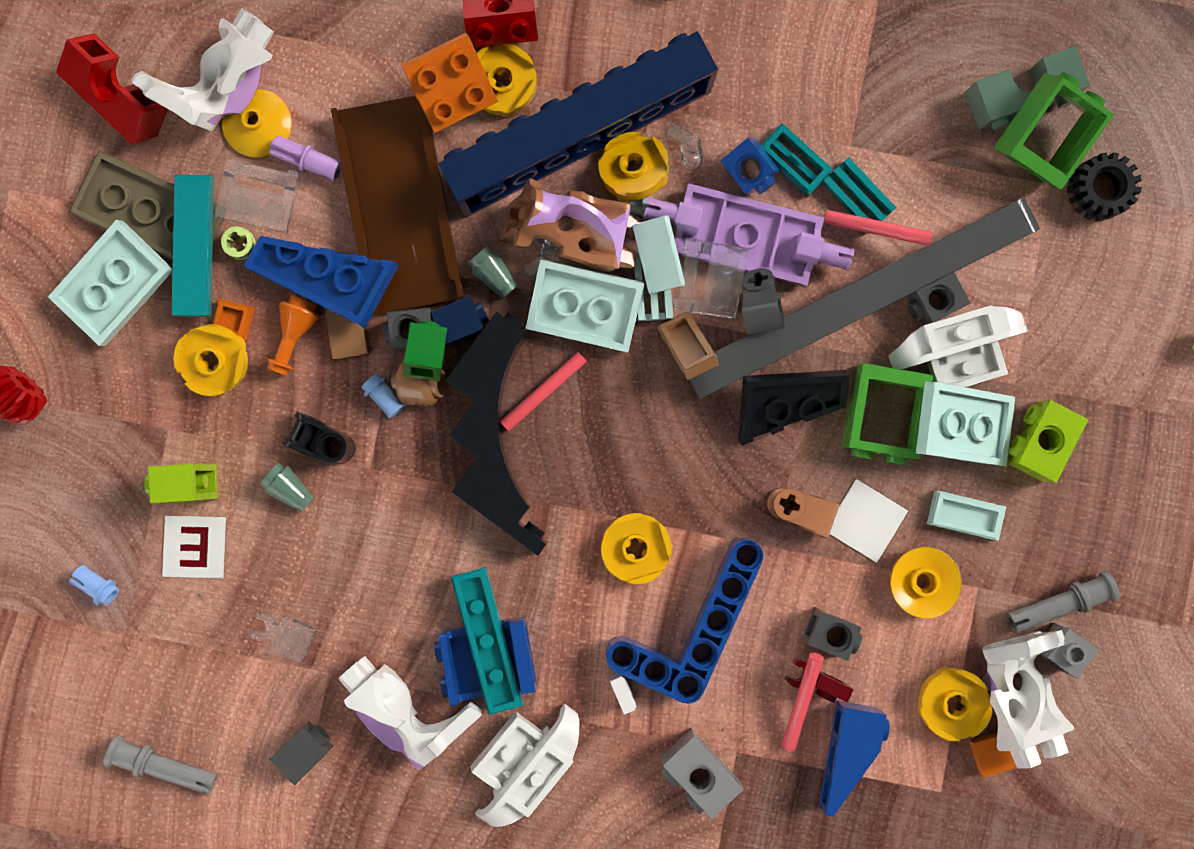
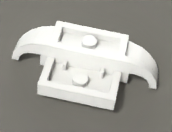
(962, 347)
(525, 765)

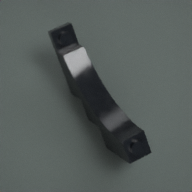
(488, 481)

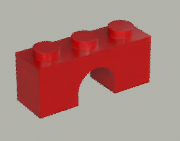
(91, 71)

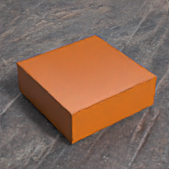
(234, 316)
(989, 758)

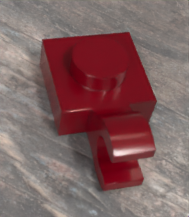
(827, 685)

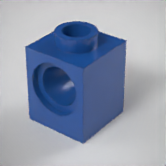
(736, 162)

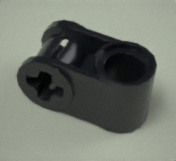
(314, 438)

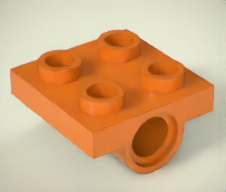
(449, 82)

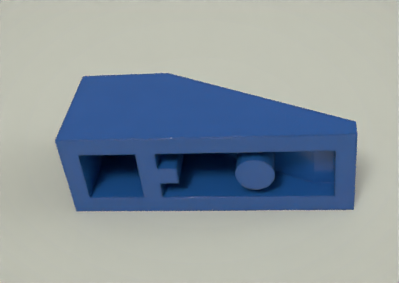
(852, 748)

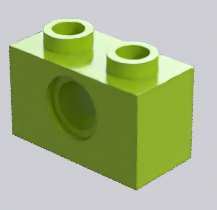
(1063, 433)
(181, 483)

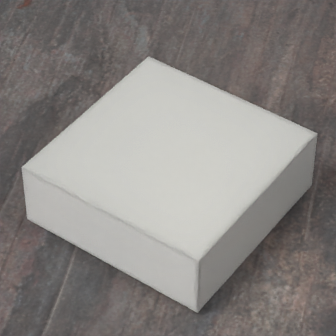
(623, 692)

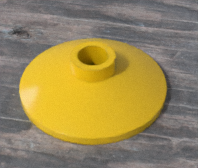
(256, 139)
(942, 584)

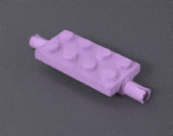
(775, 236)

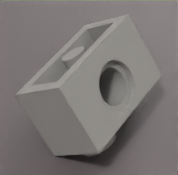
(710, 794)

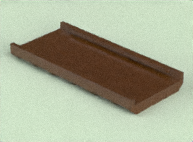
(399, 201)

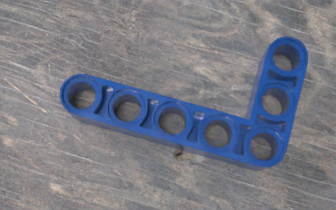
(700, 633)

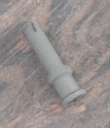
(1078, 597)
(145, 761)

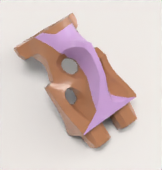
(594, 221)

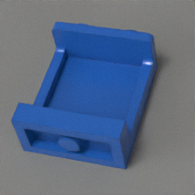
(461, 677)

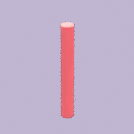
(878, 227)
(543, 391)
(802, 701)

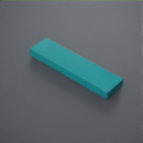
(192, 245)
(487, 640)

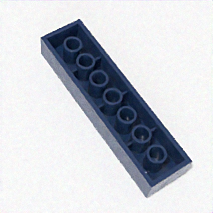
(580, 123)

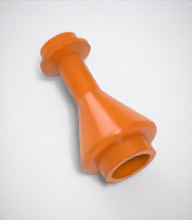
(296, 320)

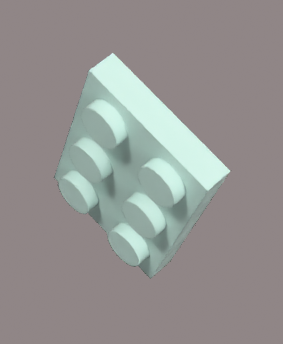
(110, 283)
(584, 305)
(965, 424)

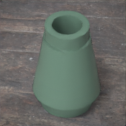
(492, 271)
(286, 487)

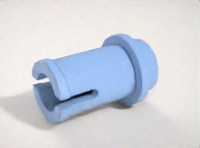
(383, 395)
(95, 586)

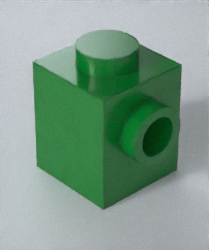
(425, 350)

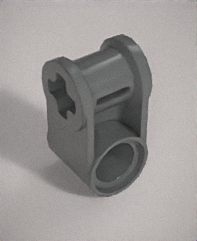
(761, 302)

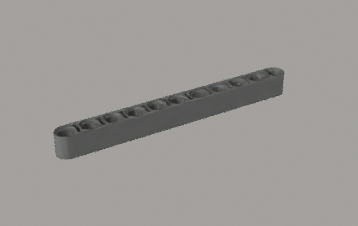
(868, 295)

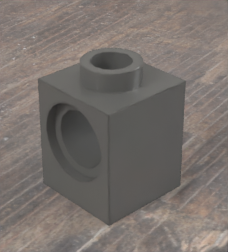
(951, 296)
(396, 321)
(817, 629)
(302, 752)

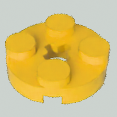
(522, 78)
(633, 184)
(227, 347)
(653, 558)
(947, 684)

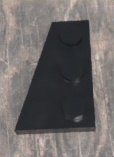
(785, 398)

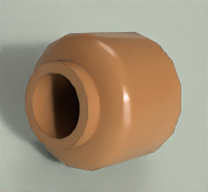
(417, 391)

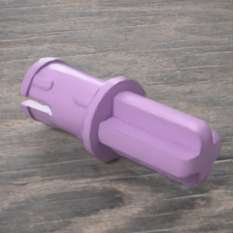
(305, 158)

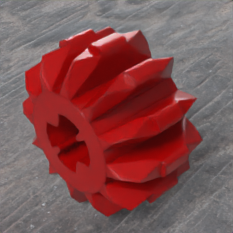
(19, 396)

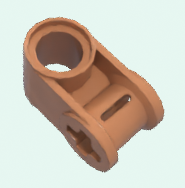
(807, 511)

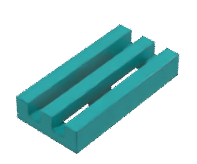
(805, 151)
(861, 178)

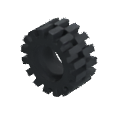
(1120, 175)

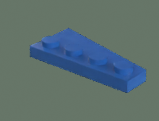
(330, 279)

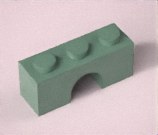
(998, 98)

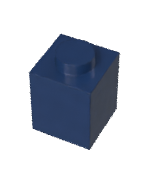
(462, 319)

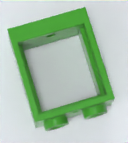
(1075, 145)
(887, 376)

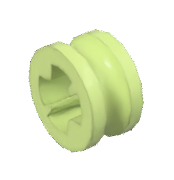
(227, 238)

